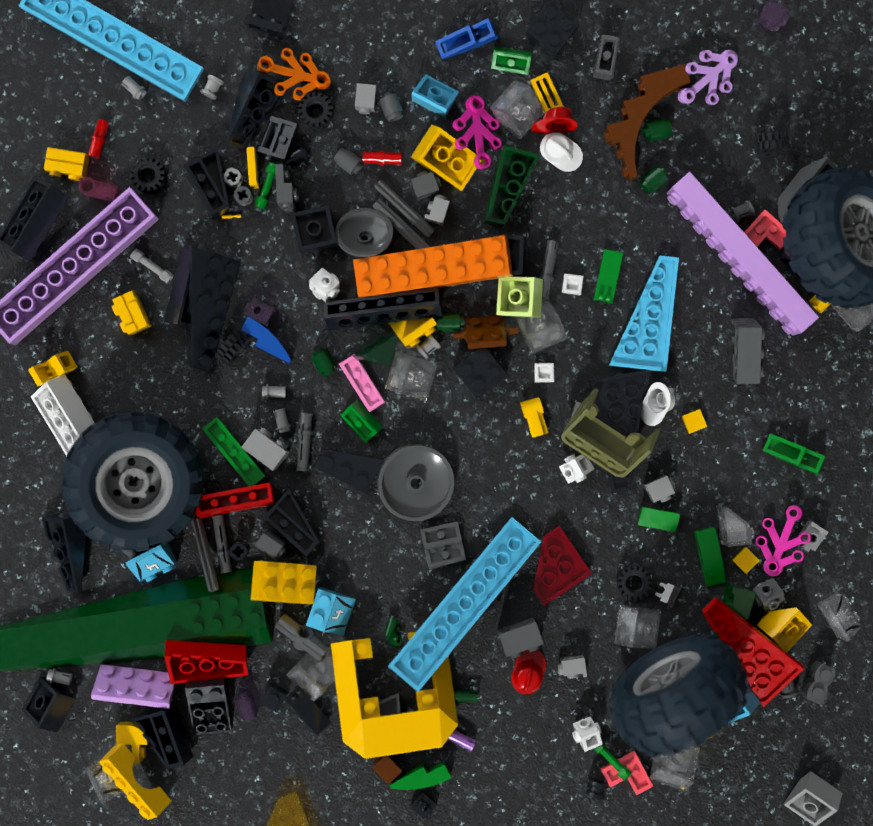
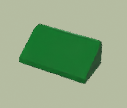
(511, 60)
(361, 421)
(658, 519)

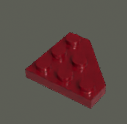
(558, 566)

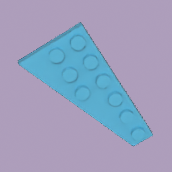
(649, 328)

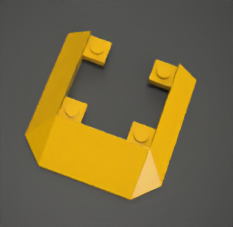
(397, 733)

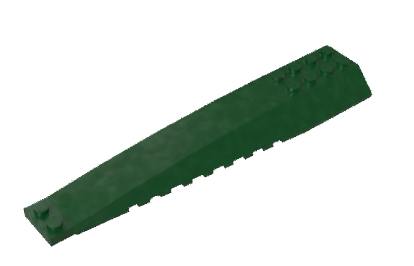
(139, 624)

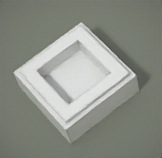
(572, 284)
(543, 372)

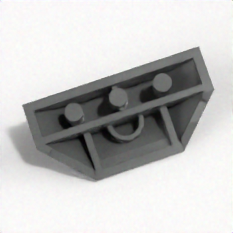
(805, 173)

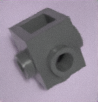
(768, 595)

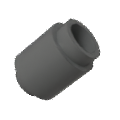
(391, 106)
(348, 161)

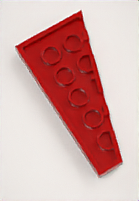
(766, 663)

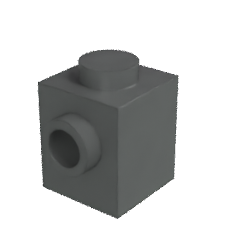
(425, 185)

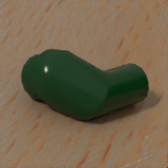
(391, 633)

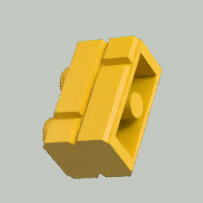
(66, 162)
(131, 313)

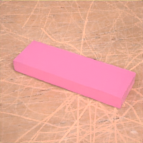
(362, 383)

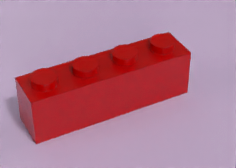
(236, 500)

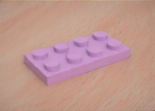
(133, 686)

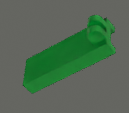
(608, 276)

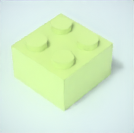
(519, 297)

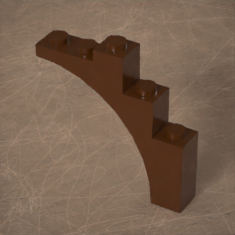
(653, 89)

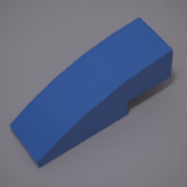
(467, 39)
(266, 340)

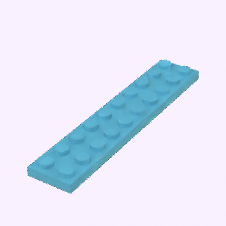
(119, 43)
(464, 604)

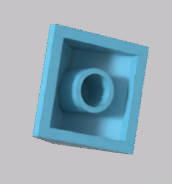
(434, 95)

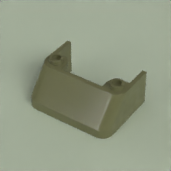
(604, 444)

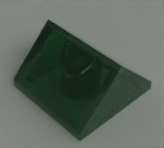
(379, 352)

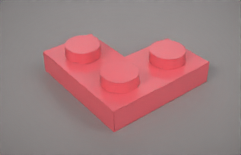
(766, 227)
(639, 779)

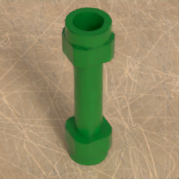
(261, 201)
(623, 771)

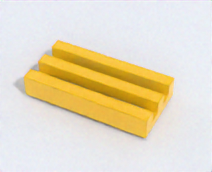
(553, 90)
(252, 167)

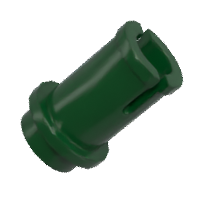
(465, 695)

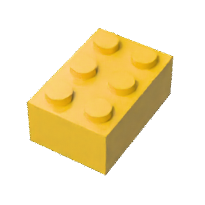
(283, 582)

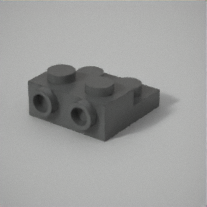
(286, 193)

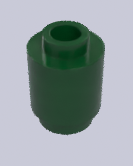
(657, 130)
(654, 180)
(450, 322)
(323, 362)

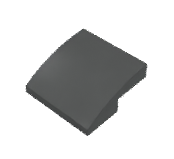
(443, 545)

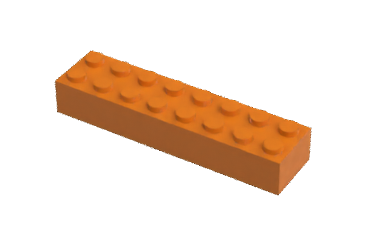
(434, 267)

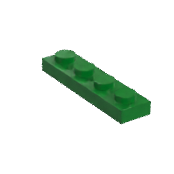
(233, 452)

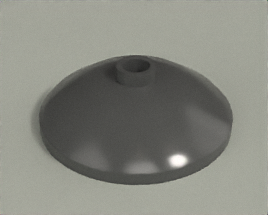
(364, 225)

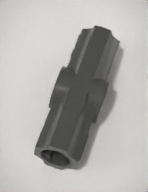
(303, 637)

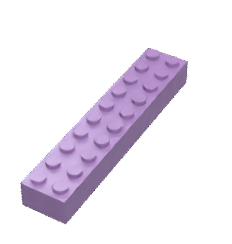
(741, 255)
(74, 265)

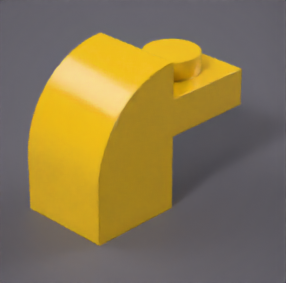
(54, 367)
(132, 735)

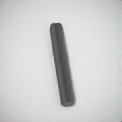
(404, 208)
(406, 231)
(205, 555)

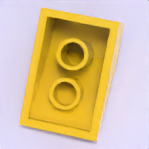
(441, 157)

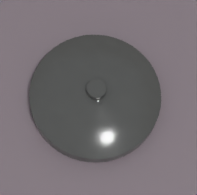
(415, 482)

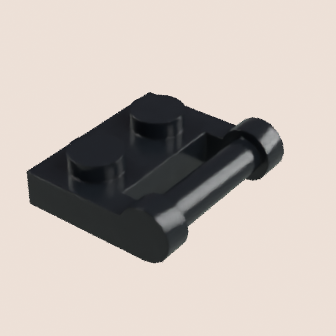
(282, 139)

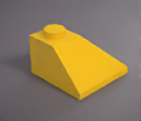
(784, 626)

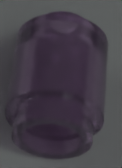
(246, 706)

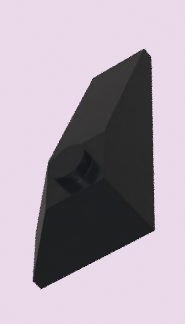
(69, 548)

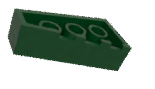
(509, 179)
(739, 600)

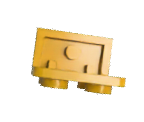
(412, 330)

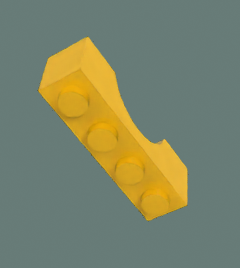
(119, 765)

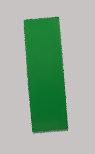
(794, 454)
(710, 556)
(422, 777)

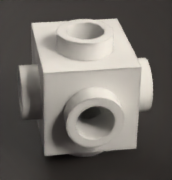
(324, 285)
(576, 468)
(587, 733)

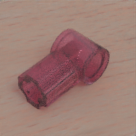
(100, 189)

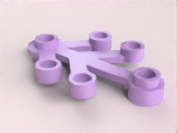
(710, 76)

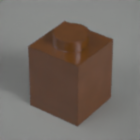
(387, 768)

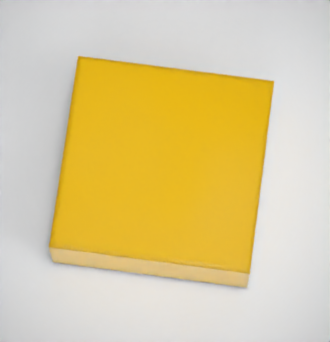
(694, 421)
(745, 560)

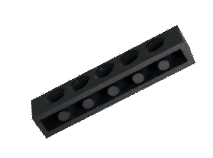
(383, 309)

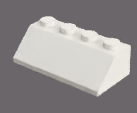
(62, 410)

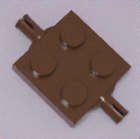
(485, 332)

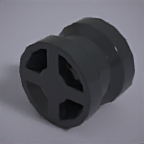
(596, 788)

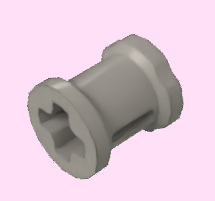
(212, 87)
(239, 178)
(428, 347)

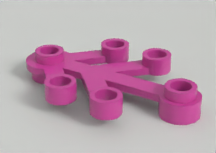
(477, 129)
(782, 543)

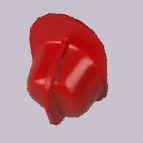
(554, 121)
(528, 671)

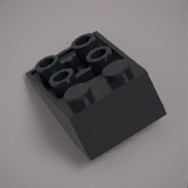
(209, 706)

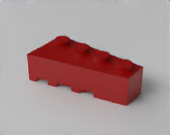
(204, 661)

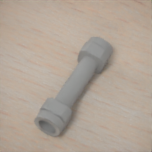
(139, 257)

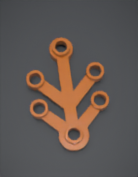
(297, 74)

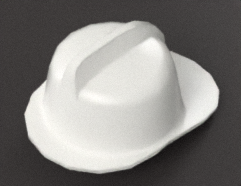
(561, 152)
(657, 403)

